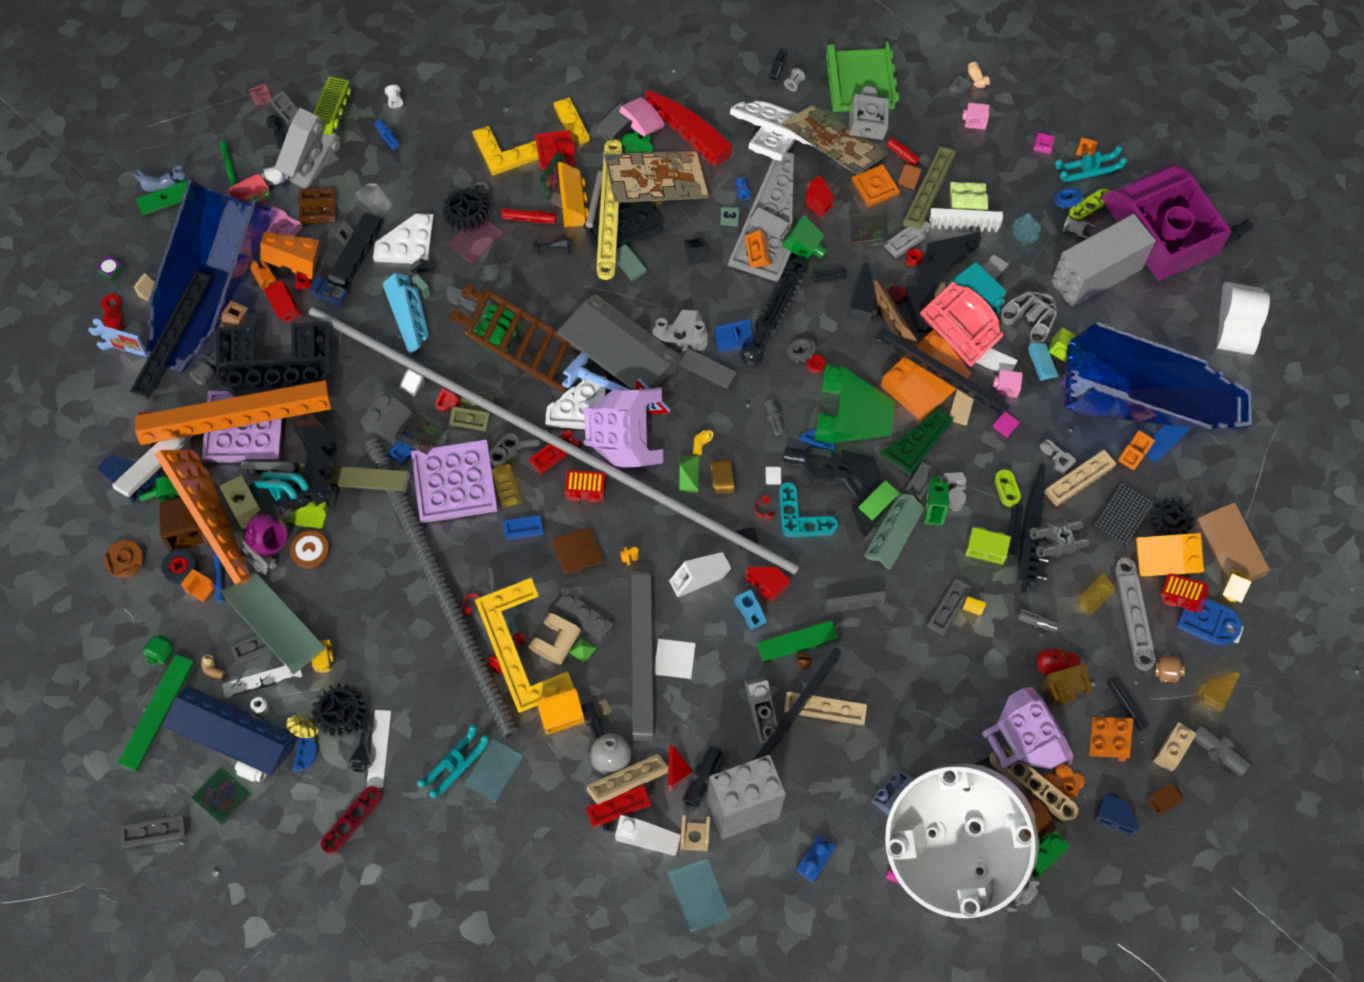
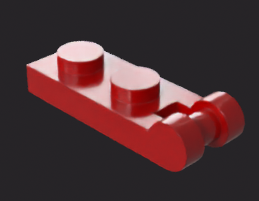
(551, 455)

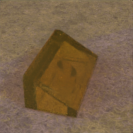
(1096, 595)

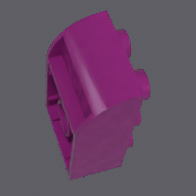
(1175, 215)

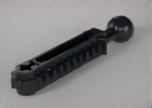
(775, 310)

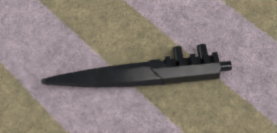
(1029, 560)

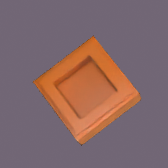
(1086, 146)

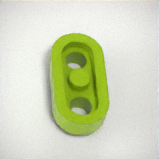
(1007, 489)

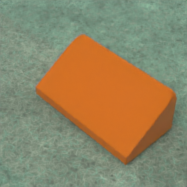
(758, 249)

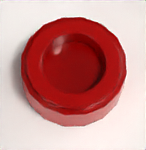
(816, 364)

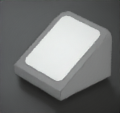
(412, 382)

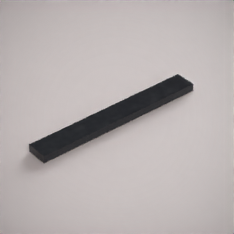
(171, 335)
(941, 371)
(800, 703)

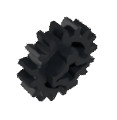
(1175, 516)

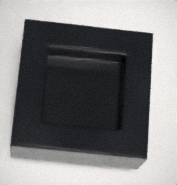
(749, 533)

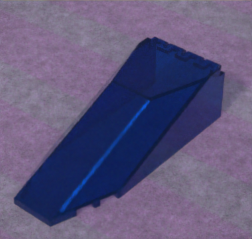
(209, 239)
(1149, 383)

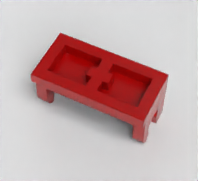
(282, 301)

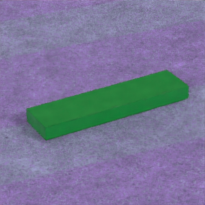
(797, 641)

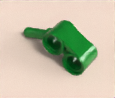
(162, 491)

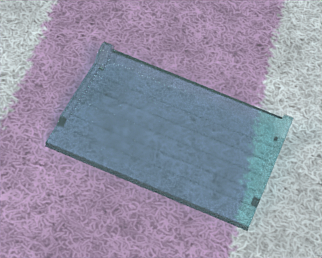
(699, 895)

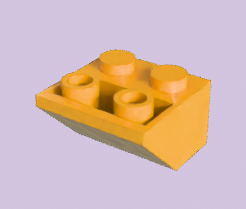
(560, 711)

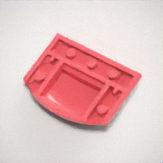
(963, 322)

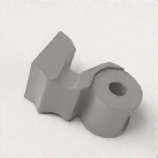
(956, 496)

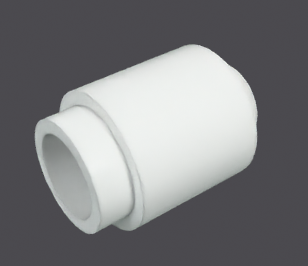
(273, 176)
(249, 773)

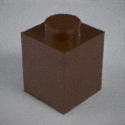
(1165, 799)

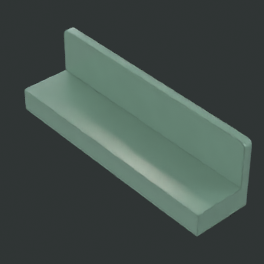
(895, 530)

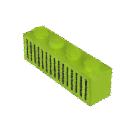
(331, 103)

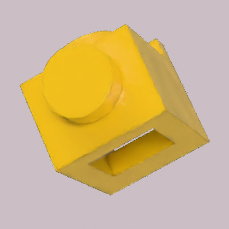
(322, 662)

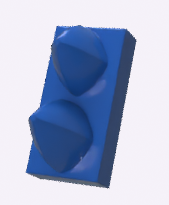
(816, 859)

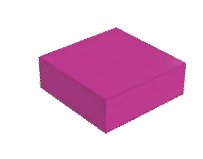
(1044, 143)
(1006, 424)

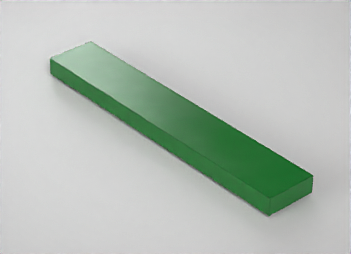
(156, 713)

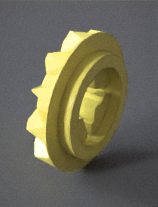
(302, 726)

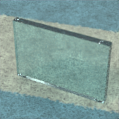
(493, 770)

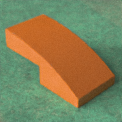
(1136, 450)

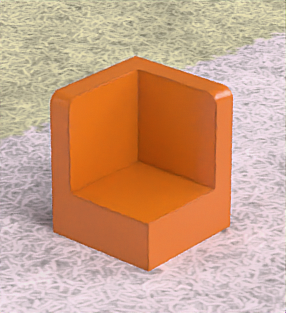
(198, 585)

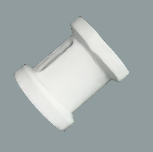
(394, 98)

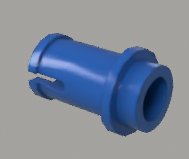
(743, 191)

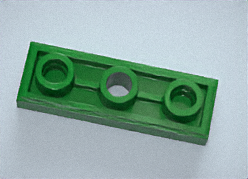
(161, 198)

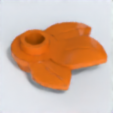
(1066, 779)

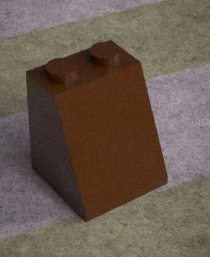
(178, 526)

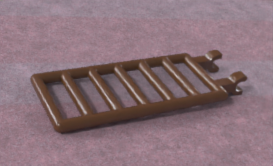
(482, 299)

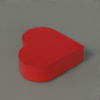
(447, 400)

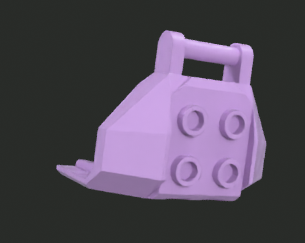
(618, 427)
(1029, 733)

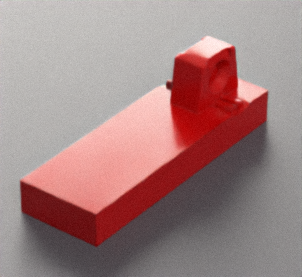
(620, 805)

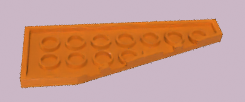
(203, 502)

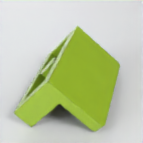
(309, 516)

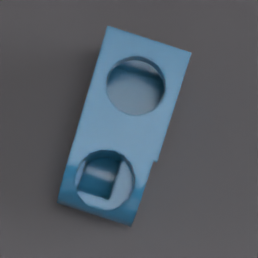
(750, 609)

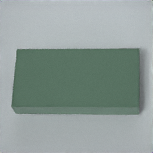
(629, 263)

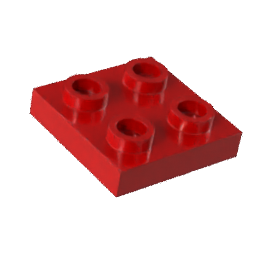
(550, 143)

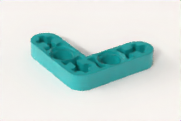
(799, 522)

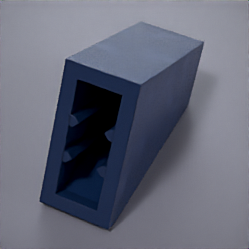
(115, 467)

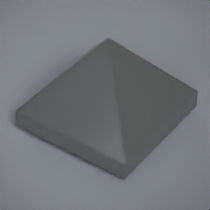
(343, 232)

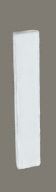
(146, 466)

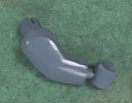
(155, 183)

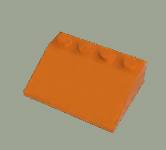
(919, 389)

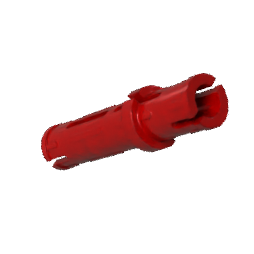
(530, 216)

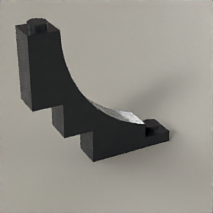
(941, 257)

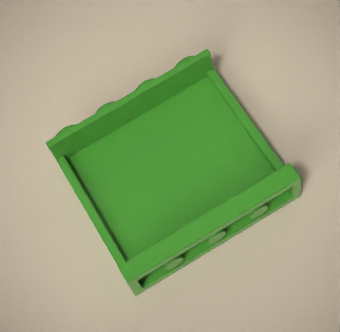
(856, 69)

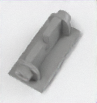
(260, 562)

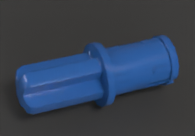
(387, 134)

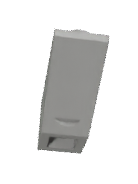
(761, 707)

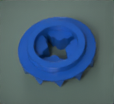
(1068, 198)

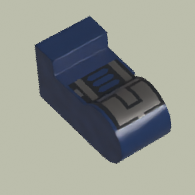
(327, 292)

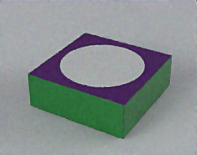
(109, 267)

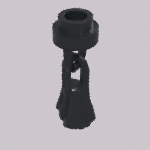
(273, 123)

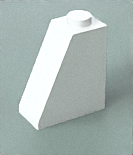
(699, 573)

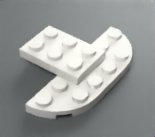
(772, 137)

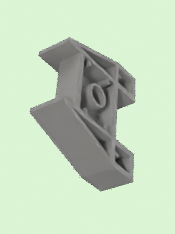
(306, 149)

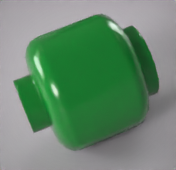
(158, 650)

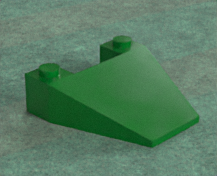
(861, 409)

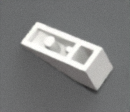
(647, 835)

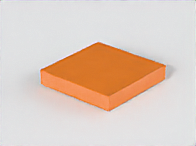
(875, 185)

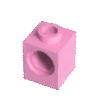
(976, 116)
(1008, 383)

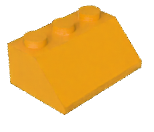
(572, 196)

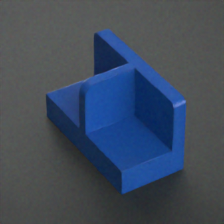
(733, 335)

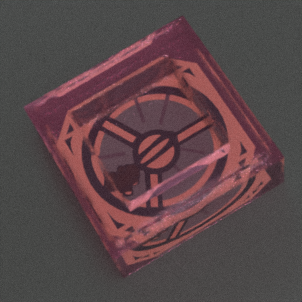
(260, 94)

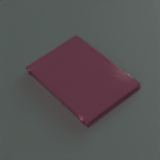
(473, 244)

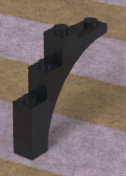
(319, 466)

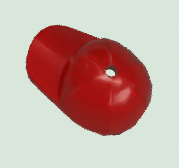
(1047, 664)

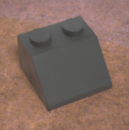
(385, 417)

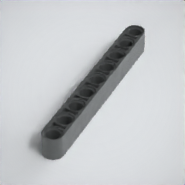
(642, 656)

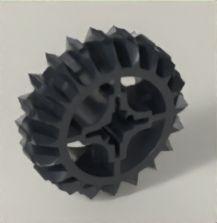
(476, 207)
(332, 713)

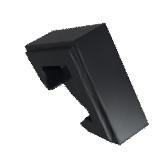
(421, 265)

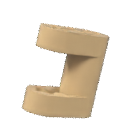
(567, 635)

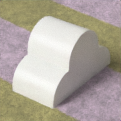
(1241, 317)

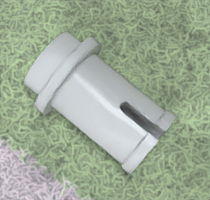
(259, 706)

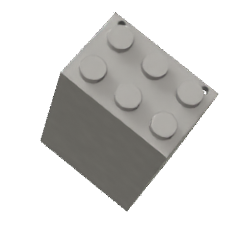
(1103, 260)
(745, 797)

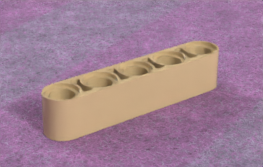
(1043, 787)

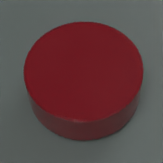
(897, 294)

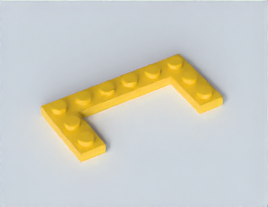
(504, 161)
(490, 611)

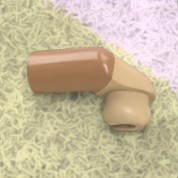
(210, 669)

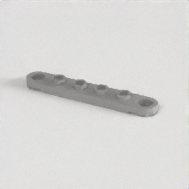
(1135, 614)

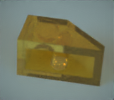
(1217, 692)

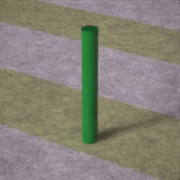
(228, 163)

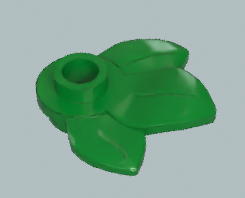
(636, 145)

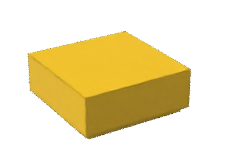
(974, 606)

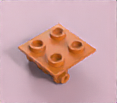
(1111, 737)

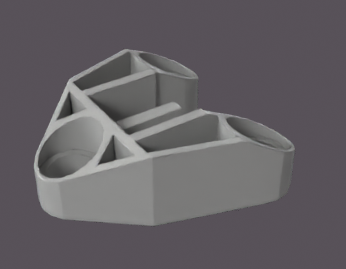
(1022, 303)

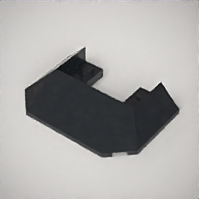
(245, 376)

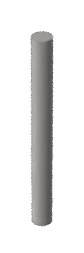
(594, 201)

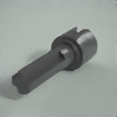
(204, 370)

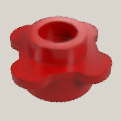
(914, 253)
(299, 284)

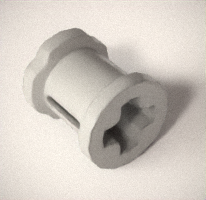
(794, 79)

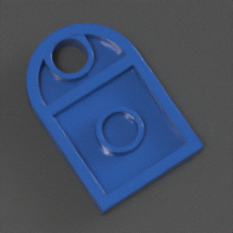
(1211, 623)

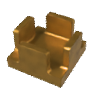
(1063, 684)

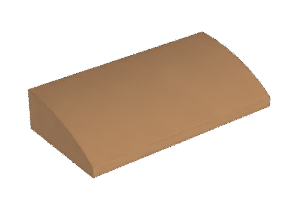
(892, 315)
(1233, 542)

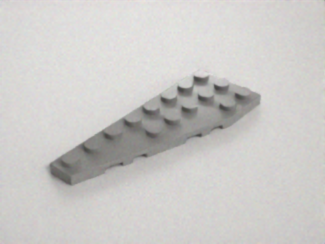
(776, 198)

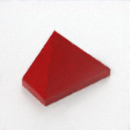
(677, 770)

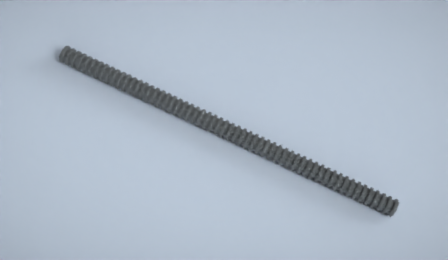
(445, 596)

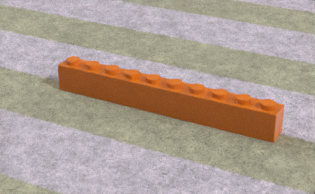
(232, 412)

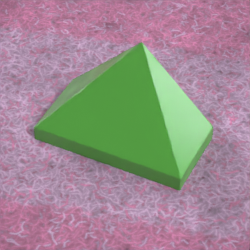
(689, 474)

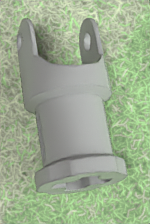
(1076, 226)

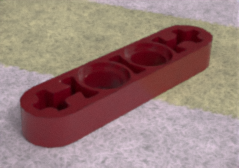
(354, 822)

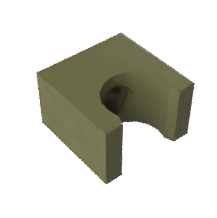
(240, 500)

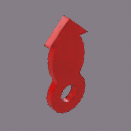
(112, 317)

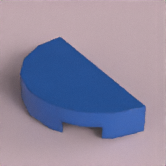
(808, 439)
(305, 754)

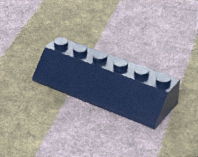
(229, 730)

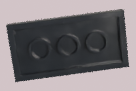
(633, 225)

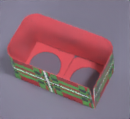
(250, 186)

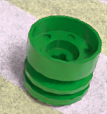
(500, 328)

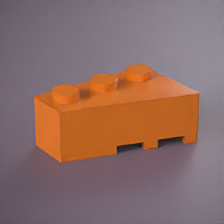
(290, 251)

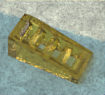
(503, 474)

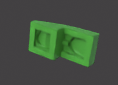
(879, 500)

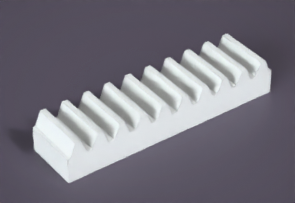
(965, 219)

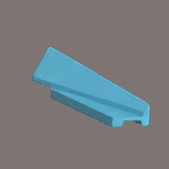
(407, 310)

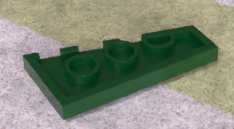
(916, 444)

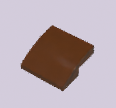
(317, 205)
(577, 551)

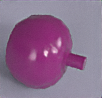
(266, 534)

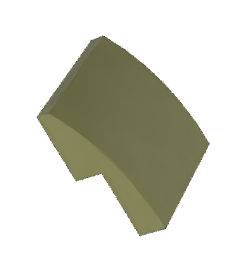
(471, 415)

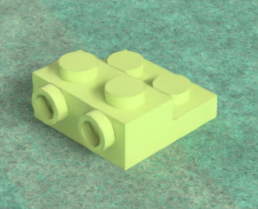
(968, 196)

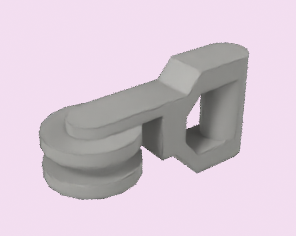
(1049, 447)

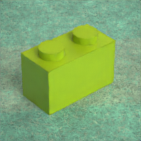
(988, 545)

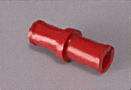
(903, 152)

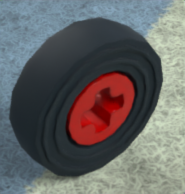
(176, 558)

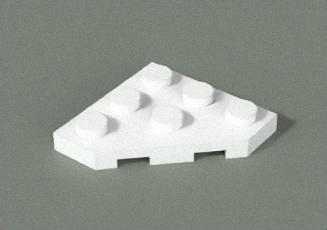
(407, 241)
(568, 410)

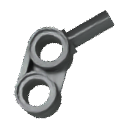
(502, 450)

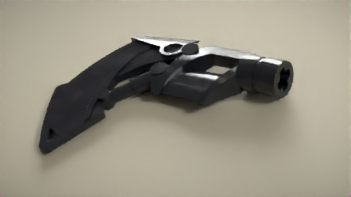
(858, 465)

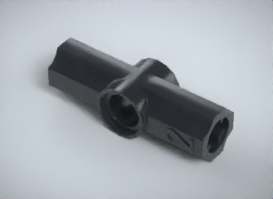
(700, 777)

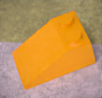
(1170, 554)

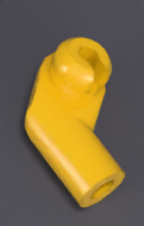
(700, 440)

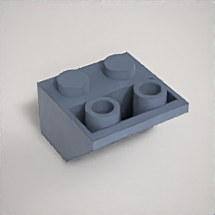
(891, 790)

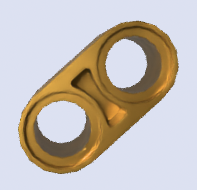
(722, 476)

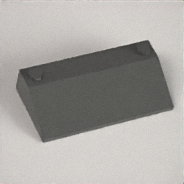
(619, 344)

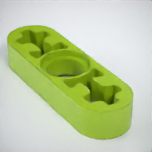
(1086, 212)

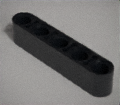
(356, 250)

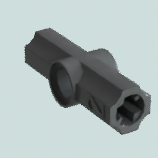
(1221, 750)

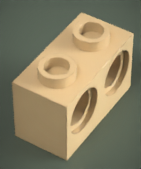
(1174, 747)

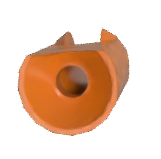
(263, 275)

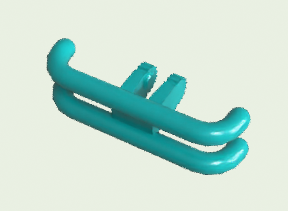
(1090, 165)
(277, 484)
(454, 763)

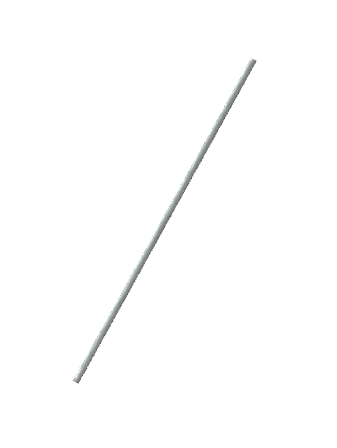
(557, 442)

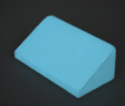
(1042, 361)

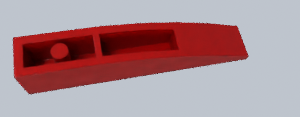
(692, 128)

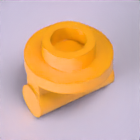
(629, 555)

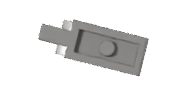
(907, 239)

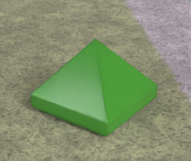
(582, 650)

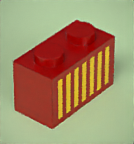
(585, 486)
(1184, 593)

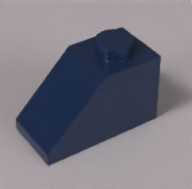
(1116, 814)

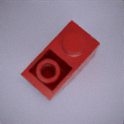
(819, 197)
(768, 580)

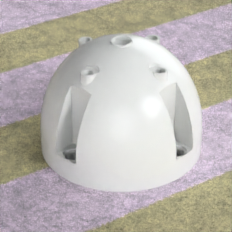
(943, 867)

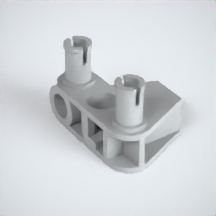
(685, 333)

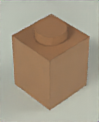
(234, 315)

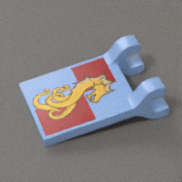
(117, 339)

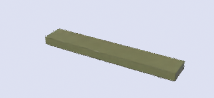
(929, 188)
(367, 478)

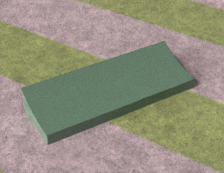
(274, 622)

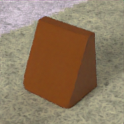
(909, 176)

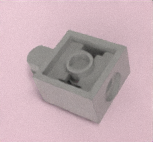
(870, 113)

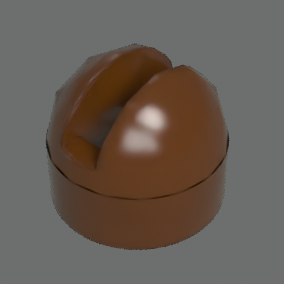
(803, 664)

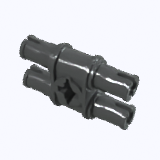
(1059, 537)

